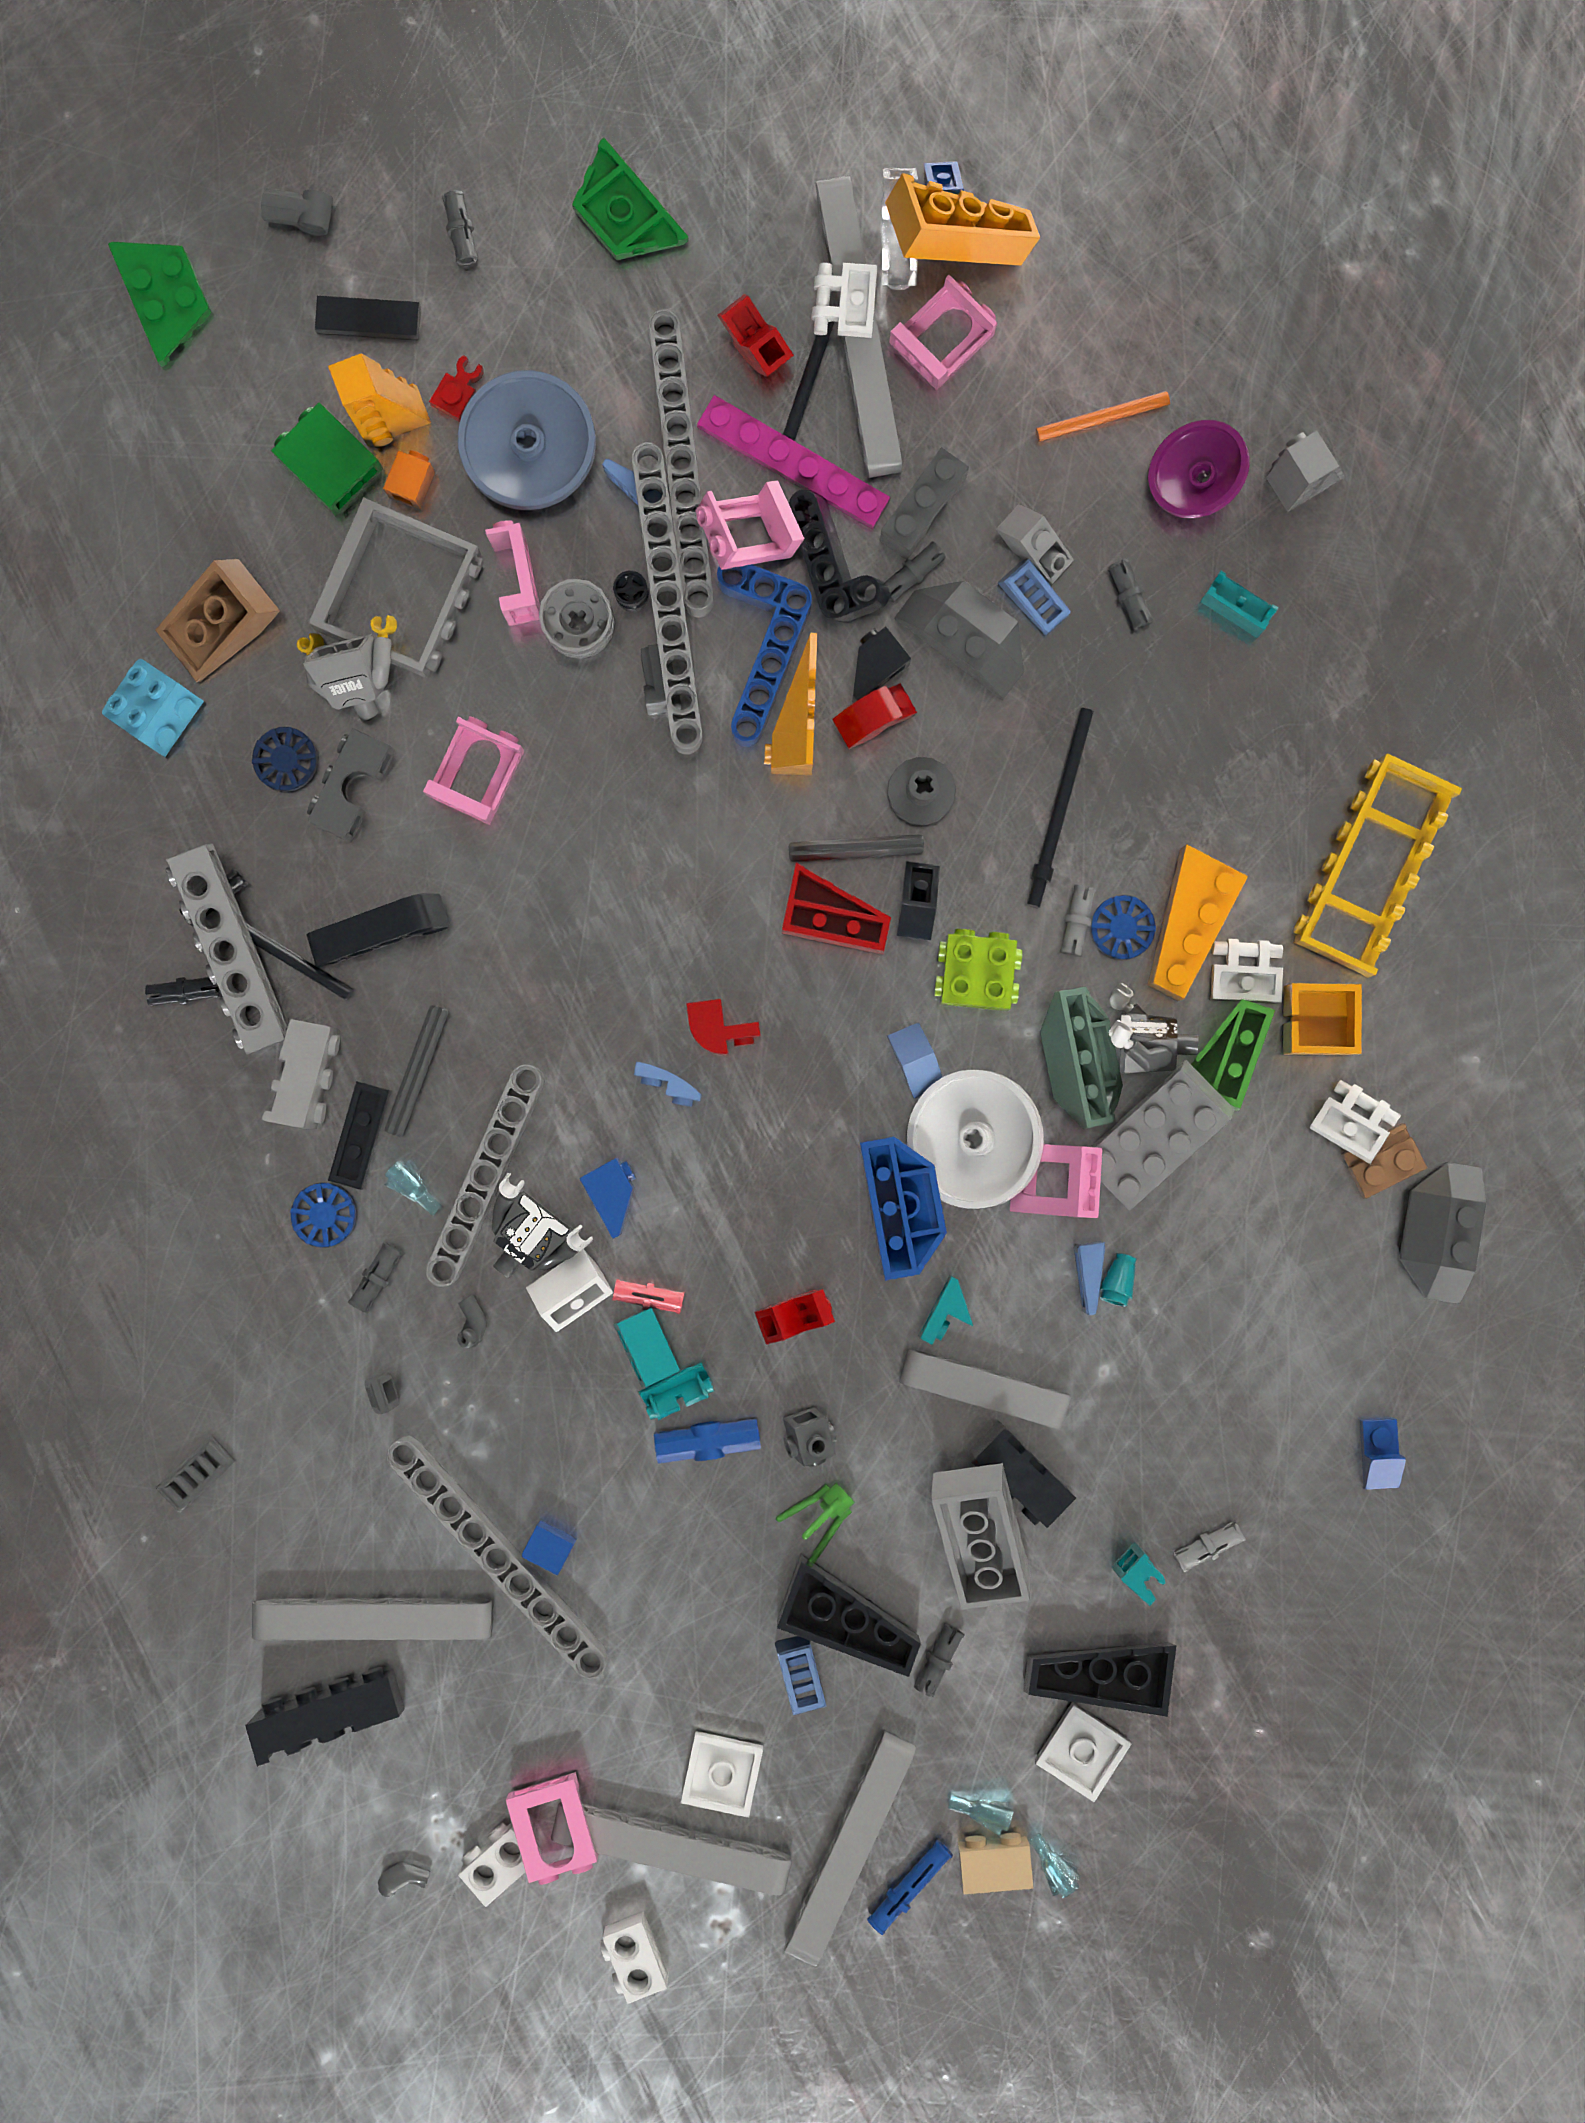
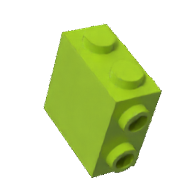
(978, 970)

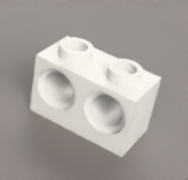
(505, 1867)
(641, 1956)

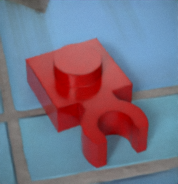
(455, 392)

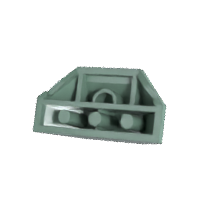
(1081, 1058)

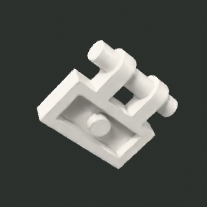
(856, 299)
(1249, 983)
(1350, 1129)

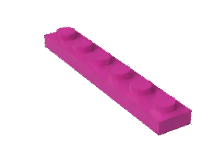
(793, 461)

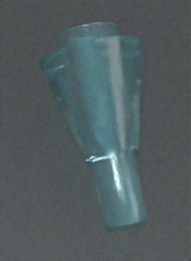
(406, 1181)
(990, 1814)
(1059, 1874)

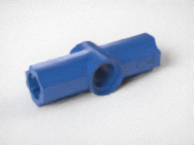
(707, 1441)

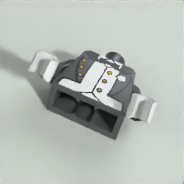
(1146, 1040)
(530, 1232)

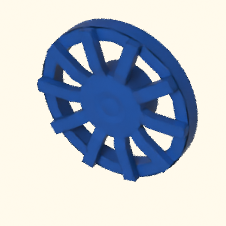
(1123, 927)
(323, 1215)

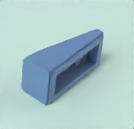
(625, 481)
(1035, 578)
(1089, 1267)
(792, 1653)

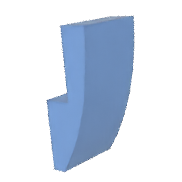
(676, 1087)

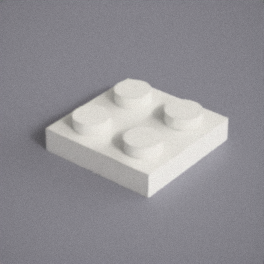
(1083, 1752)
(722, 1774)

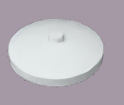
(978, 1136)

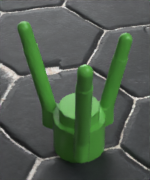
(834, 1503)

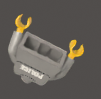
(352, 669)

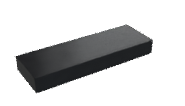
(367, 317)
(359, 1135)

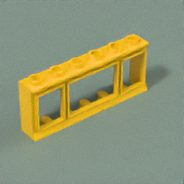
(1407, 877)

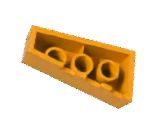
(959, 226)
(378, 400)
(1194, 915)

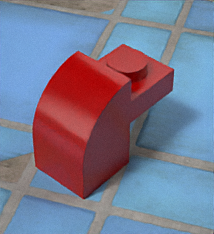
(754, 338)
(874, 714)
(709, 1029)
(794, 1316)

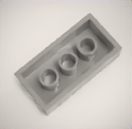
(1160, 1134)
(981, 1536)

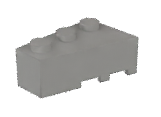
(1303, 470)
(303, 1075)

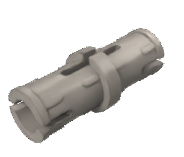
(1077, 920)
(1209, 1546)

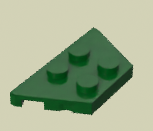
(623, 208)
(162, 292)

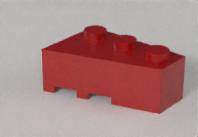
(831, 915)

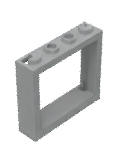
(349, 559)

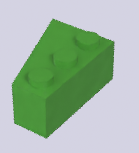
(1234, 1050)

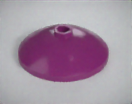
(1191, 455)

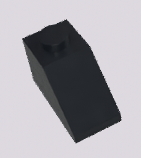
(878, 662)
(918, 900)

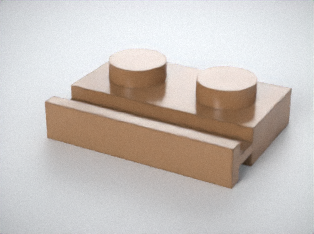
(1392, 1164)

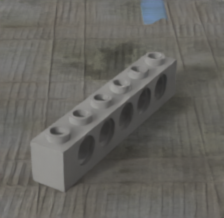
(232, 928)

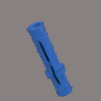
(911, 1885)

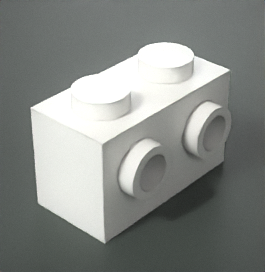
(568, 1287)

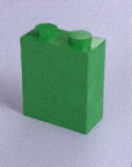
(326, 458)

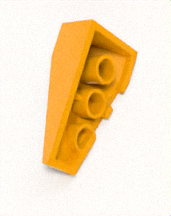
(794, 731)

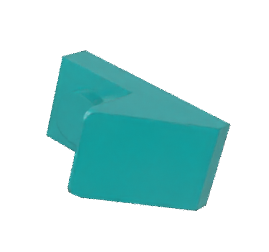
(948, 1302)

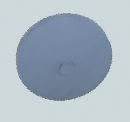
(526, 440)

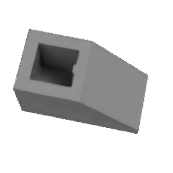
(1034, 539)

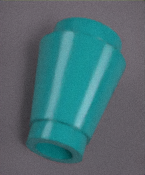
(1119, 1281)

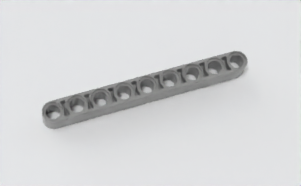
(862, 354)
(680, 447)
(666, 582)
(500, 1574)

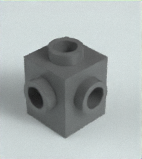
(809, 1437)

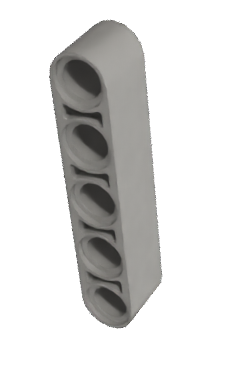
(985, 1388)

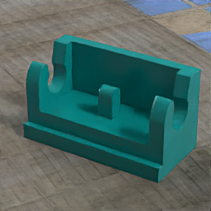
(1238, 605)
(646, 1347)
(1136, 1568)

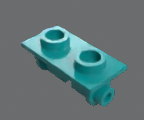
(691, 1384)

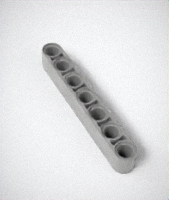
(473, 1188)
(371, 1619)
(849, 1848)
(680, 1850)

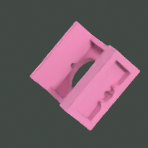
(952, 296)
(775, 514)
(523, 606)
(465, 736)
(1082, 1184)
(584, 1852)

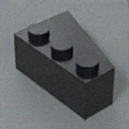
(1026, 1476)

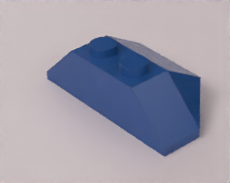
(903, 1206)

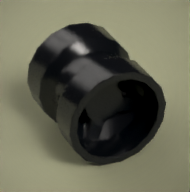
(630, 583)

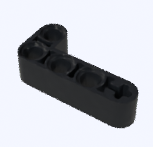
(831, 553)
(377, 928)

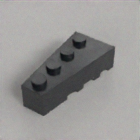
(1116, 1677)

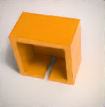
(1322, 1019)

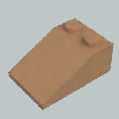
(216, 617)

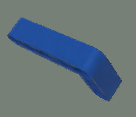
(771, 646)

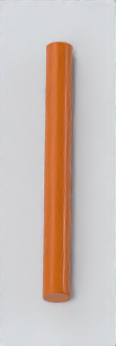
(1103, 416)

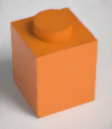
(409, 478)

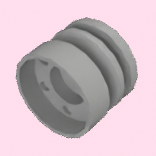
(578, 599)

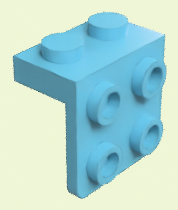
(151, 707)

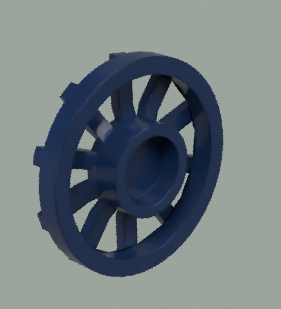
(284, 759)

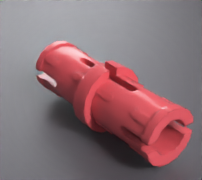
(671, 1302)

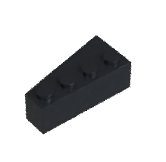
(843, 1620)
(324, 1714)

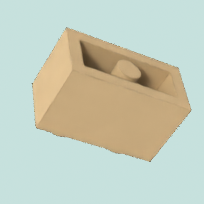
(995, 1864)

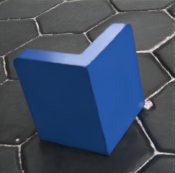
(548, 1547)

